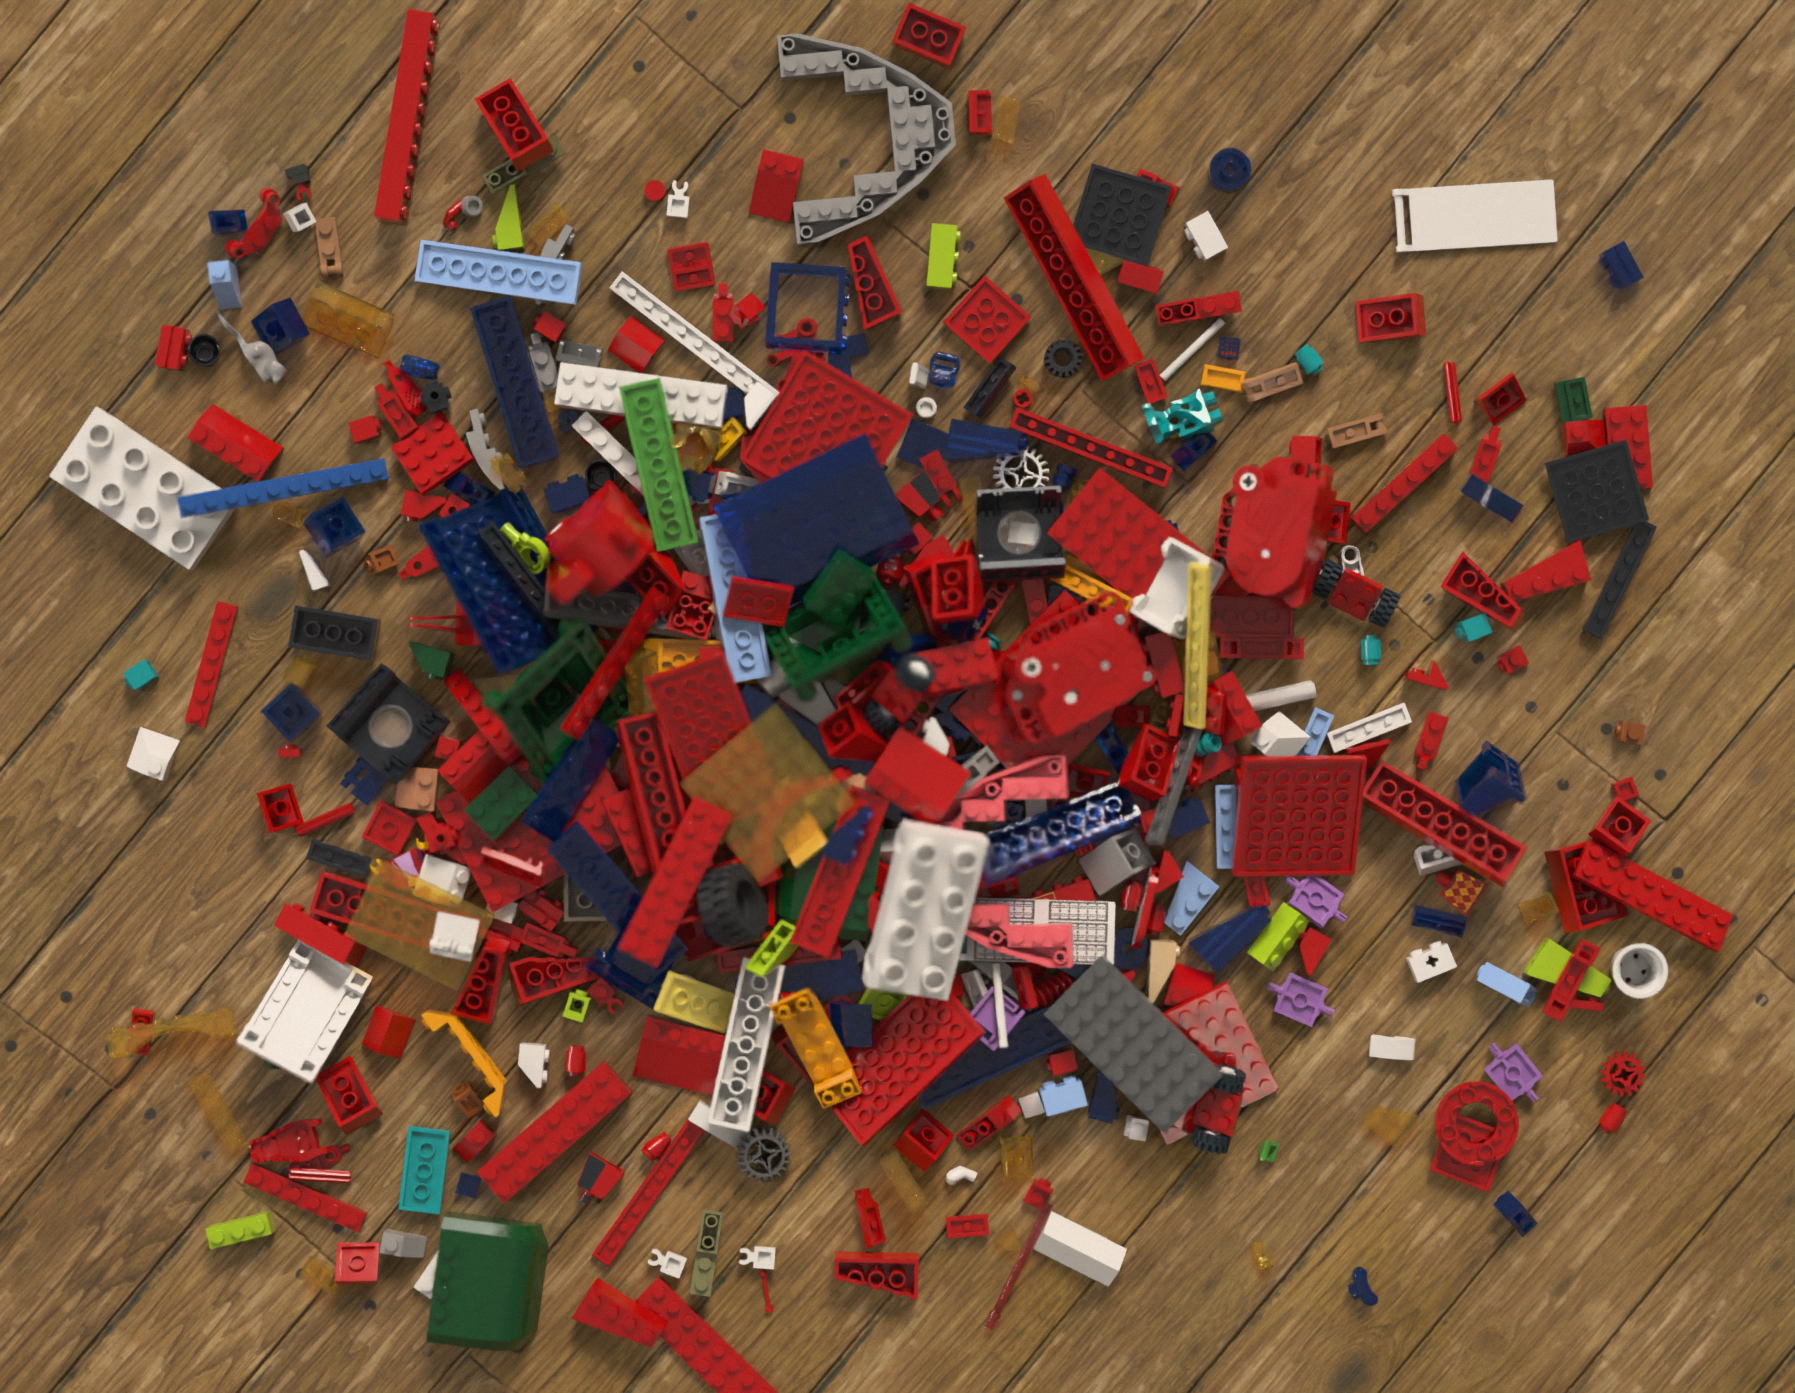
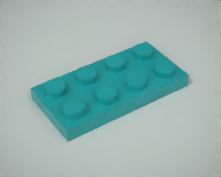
(424, 1169)

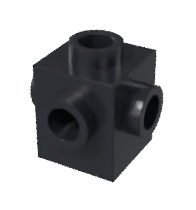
(442, 402)

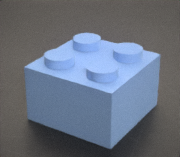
(1062, 1095)

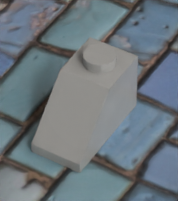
(403, 1244)

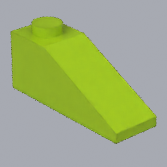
(509, 227)
(773, 951)

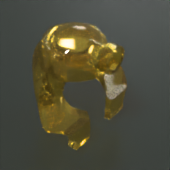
(698, 446)

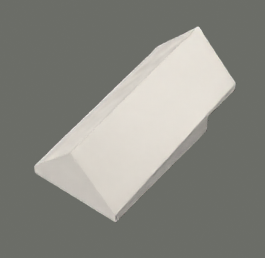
(1080, 1249)

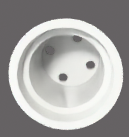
(1640, 984)

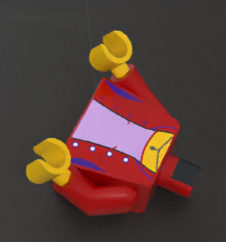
(411, 860)

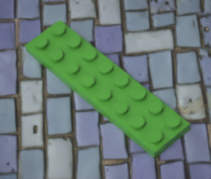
(658, 464)

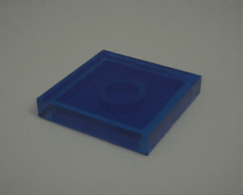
(920, 441)

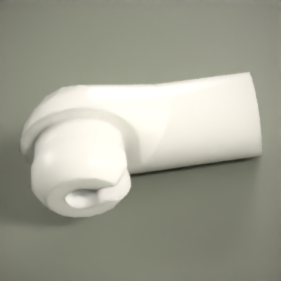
(959, 1173)

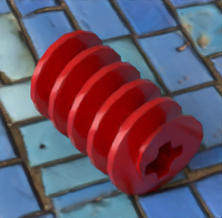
(1052, 987)

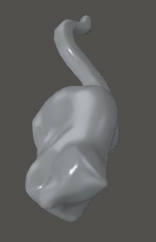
(259, 355)

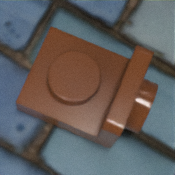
(380, 560)
(1629, 732)
(467, 1099)

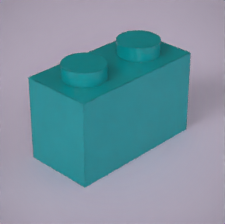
(1472, 628)

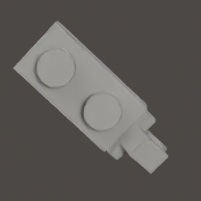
(543, 363)

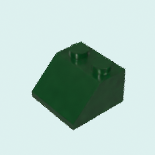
(432, 660)

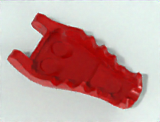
(290, 1143)

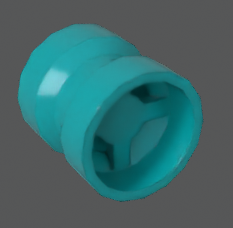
(1208, 744)

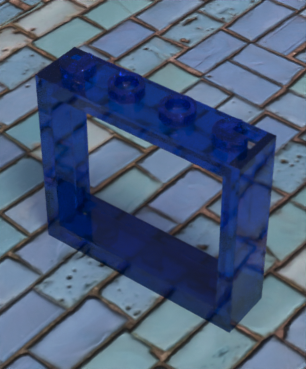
(807, 344)

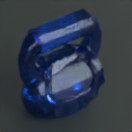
(943, 375)

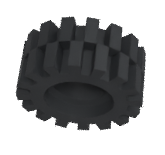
(1053, 367)

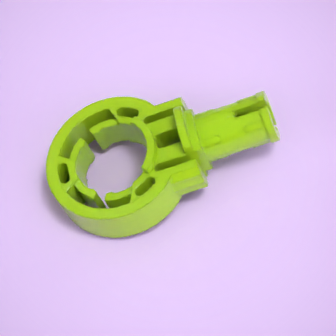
(523, 543)

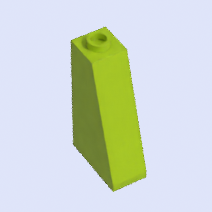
(1551, 959)

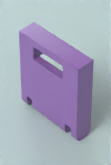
(986, 1015)

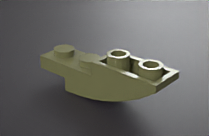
(506, 173)
(706, 1253)

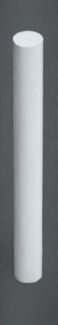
(1192, 349)
(999, 1003)

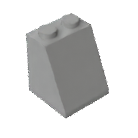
(815, 710)
(1116, 861)

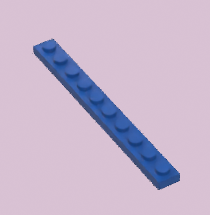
(282, 488)

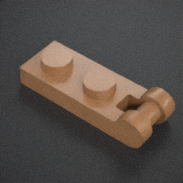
(329, 246)
(1272, 382)
(1356, 431)

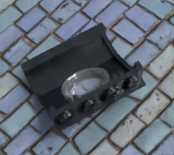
(1014, 534)
(388, 724)

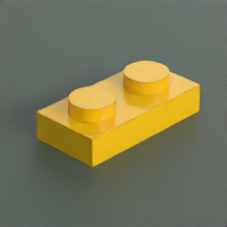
(731, 436)

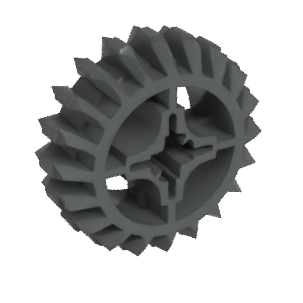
(754, 1156)

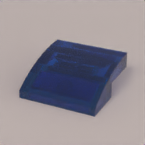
(852, 1023)

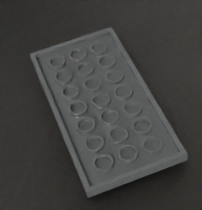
(1133, 1043)

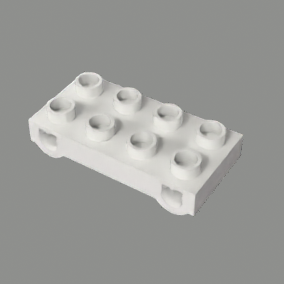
(139, 487)
(924, 910)

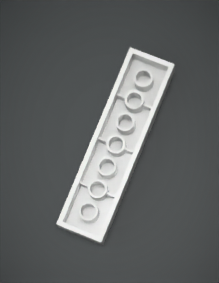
(598, 391)
(745, 1048)

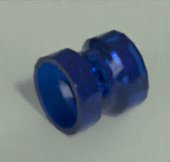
(1064, 476)

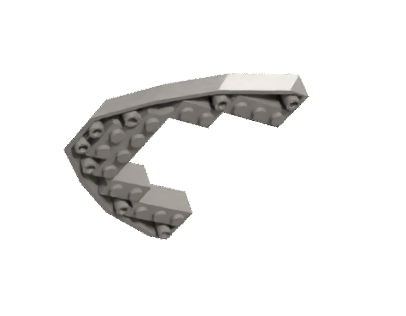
(918, 121)

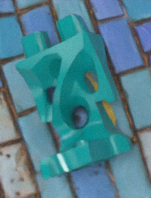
(1191, 421)

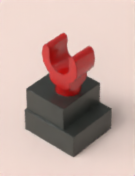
(300, 176)

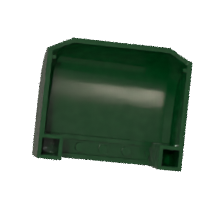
(796, 883)
(487, 1282)

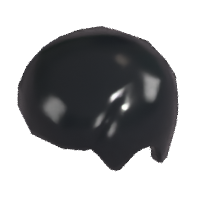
(204, 350)
(599, 473)

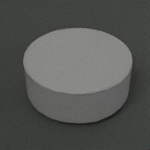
(471, 206)

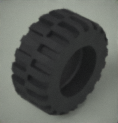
(732, 905)

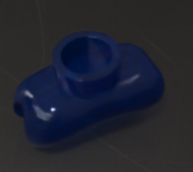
(419, 367)
(1361, 1289)

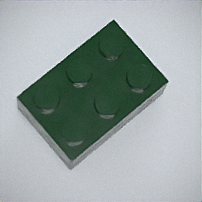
(839, 588)
(502, 803)

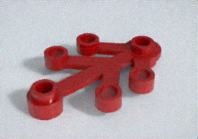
(795, 354)

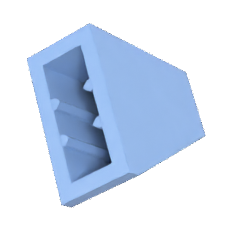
(225, 284)
(1507, 984)

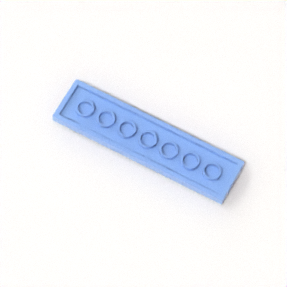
(498, 272)
(741, 639)

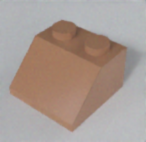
(418, 789)

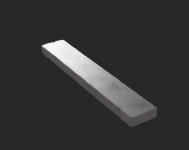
(1167, 804)

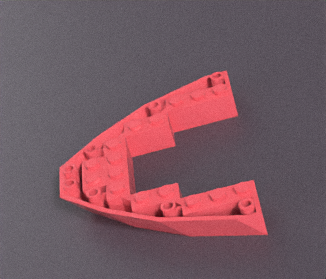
(987, 801)

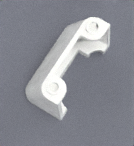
(1168, 596)

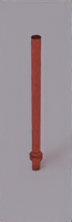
(995, 1313)

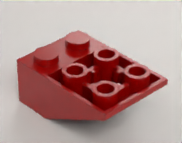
(691, 612)

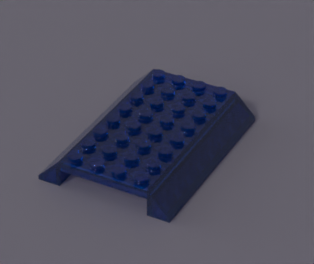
(802, 517)
(489, 599)

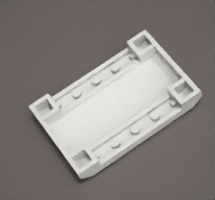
(305, 1011)

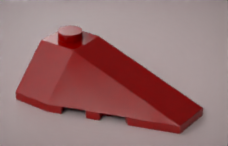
(542, 977)

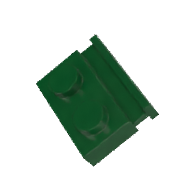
(1573, 400)

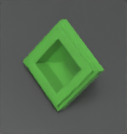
(1268, 1151)

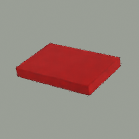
(757, 601)

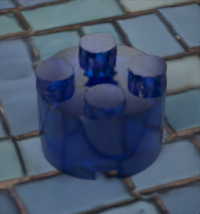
(1222, 180)

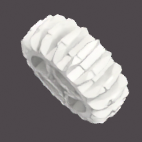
(1003, 470)

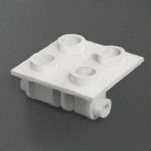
(454, 936)

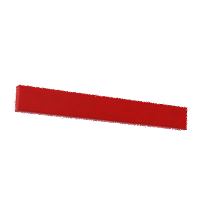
(648, 1192)

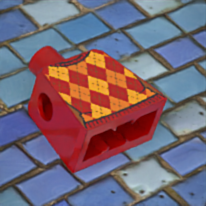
(1461, 890)

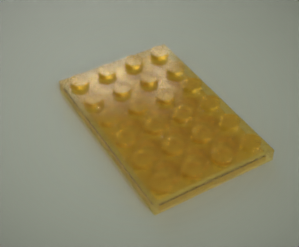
(400, 920)

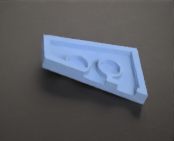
(1189, 898)

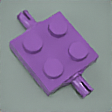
(1315, 899)
(1300, 999)
(1513, 1072)

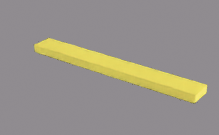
(1197, 645)

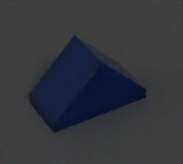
(227, 222)

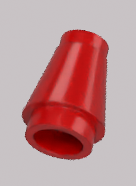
(656, 1146)

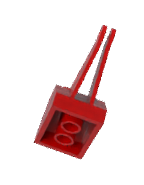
(956, 586)
(463, 629)

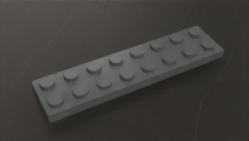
(607, 609)

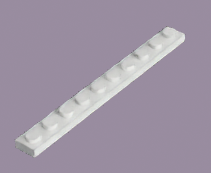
(686, 333)

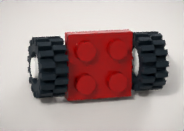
(1355, 594)
(899, 693)
(1218, 1111)

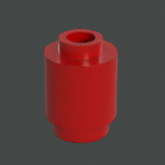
(1132, 895)
(1156, 920)
(575, 1060)
(1612, 1118)

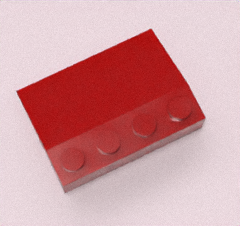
(917, 777)
(1578, 903)
(679, 1055)

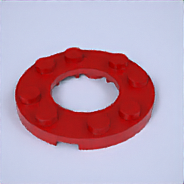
(1499, 1142)

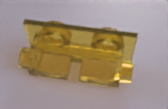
(504, 464)

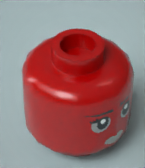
(890, 570)

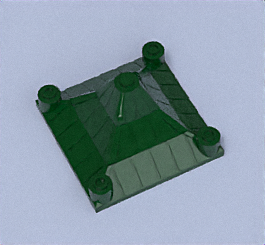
(820, 652)
(549, 691)

